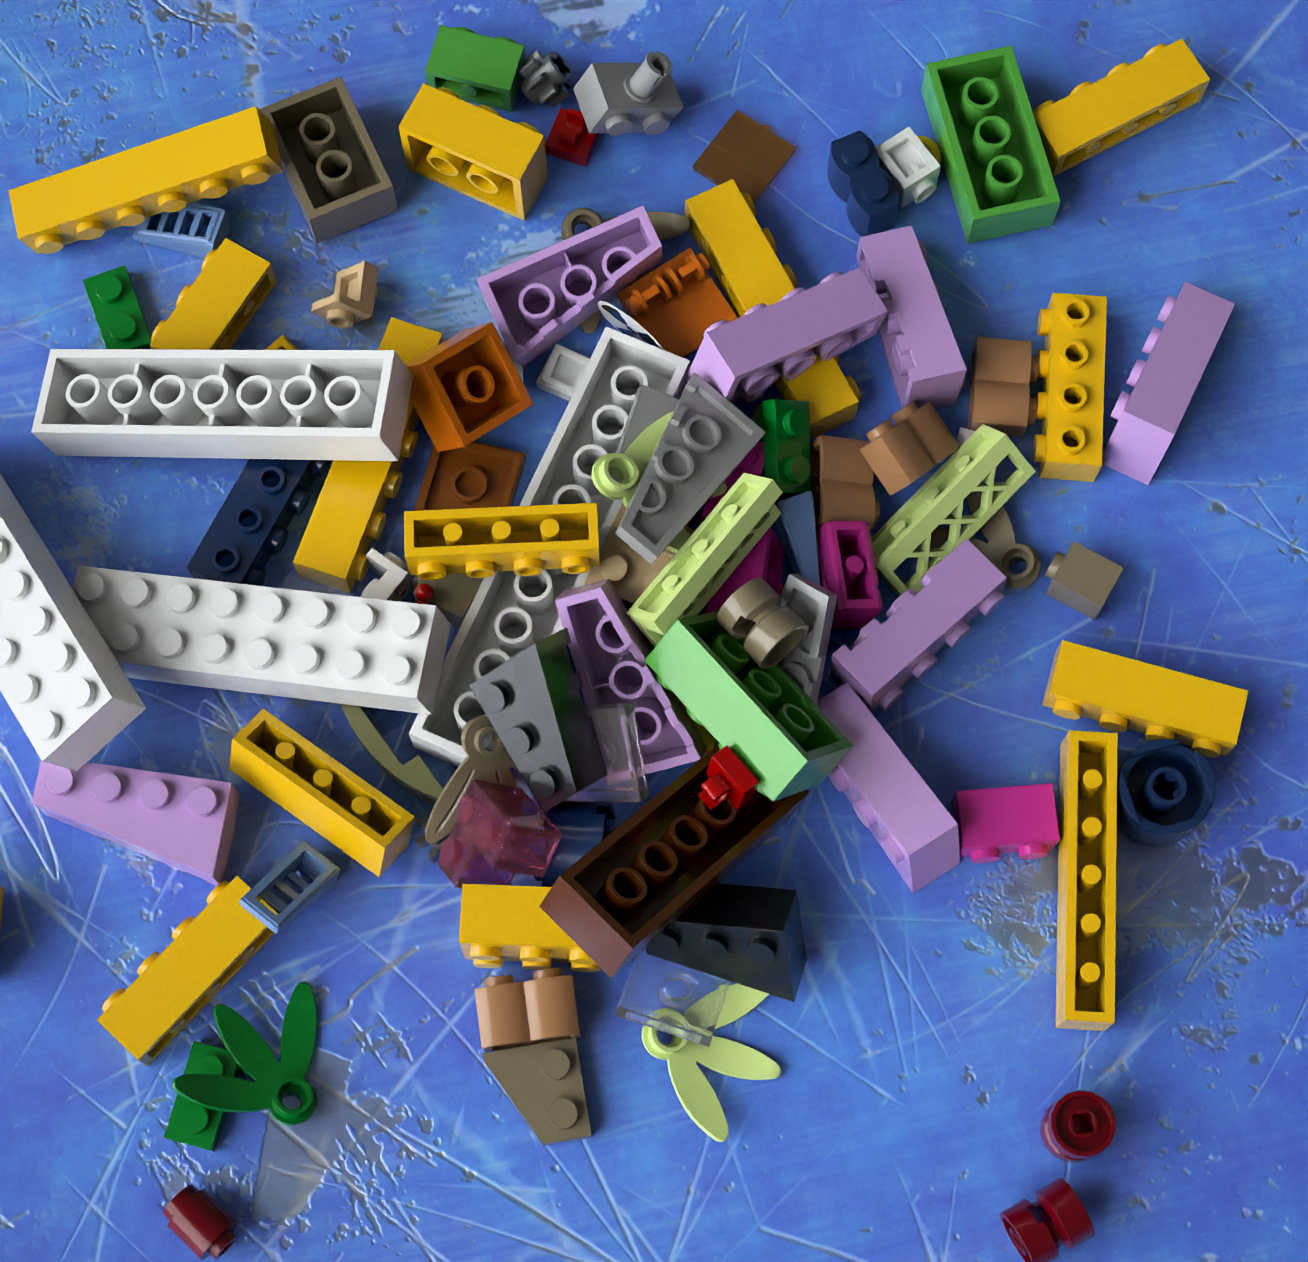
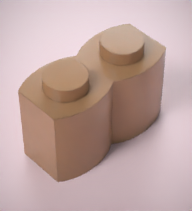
(1001, 385)
(909, 447)
(842, 482)
(527, 1011)

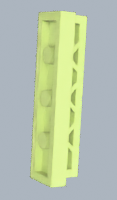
(945, 495)
(708, 556)

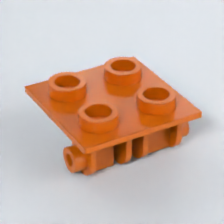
(677, 303)

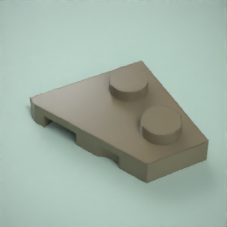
(545, 1088)

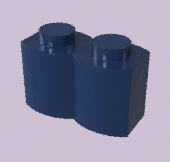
(862, 184)

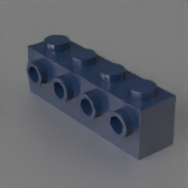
(255, 520)

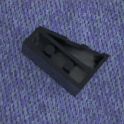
(542, 720)
(741, 937)

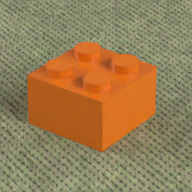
(466, 387)

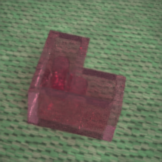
(496, 836)

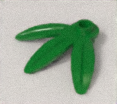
(272, 1078)

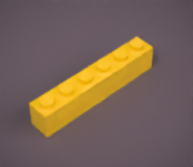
(146, 181)
(752, 275)
(356, 491)
(1087, 881)

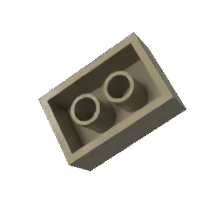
(330, 160)

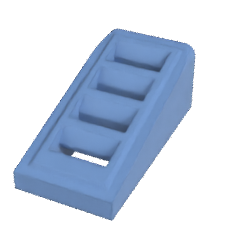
(192, 244)
(798, 535)
(309, 863)

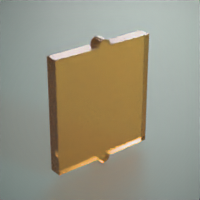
(745, 154)

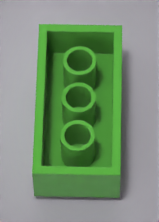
(990, 144)
(748, 708)

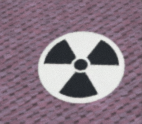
(626, 324)

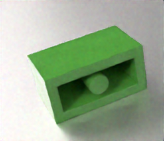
(476, 67)

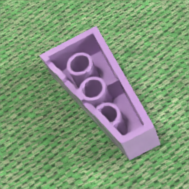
(560, 286)
(916, 329)
(787, 336)
(1165, 381)
(919, 627)
(613, 671)
(891, 794)
(148, 812)

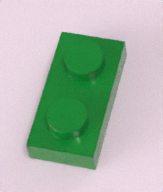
(118, 310)
(787, 445)
(194, 1123)

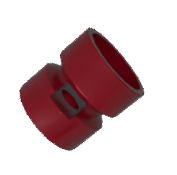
(1078, 1126)
(1047, 1223)

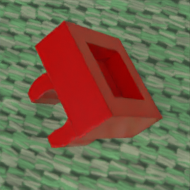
(570, 138)
(728, 780)

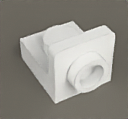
(909, 166)
(394, 579)

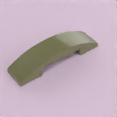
(411, 777)

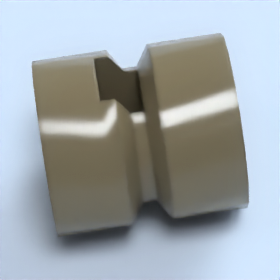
(767, 628)

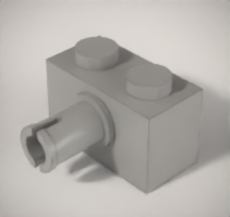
(629, 96)

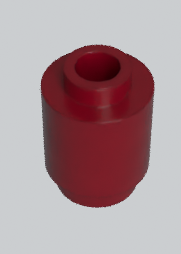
(201, 1222)

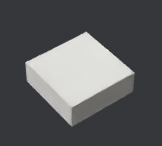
(562, 372)

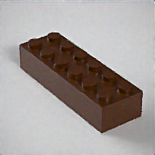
(658, 866)

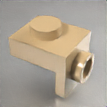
(352, 296)

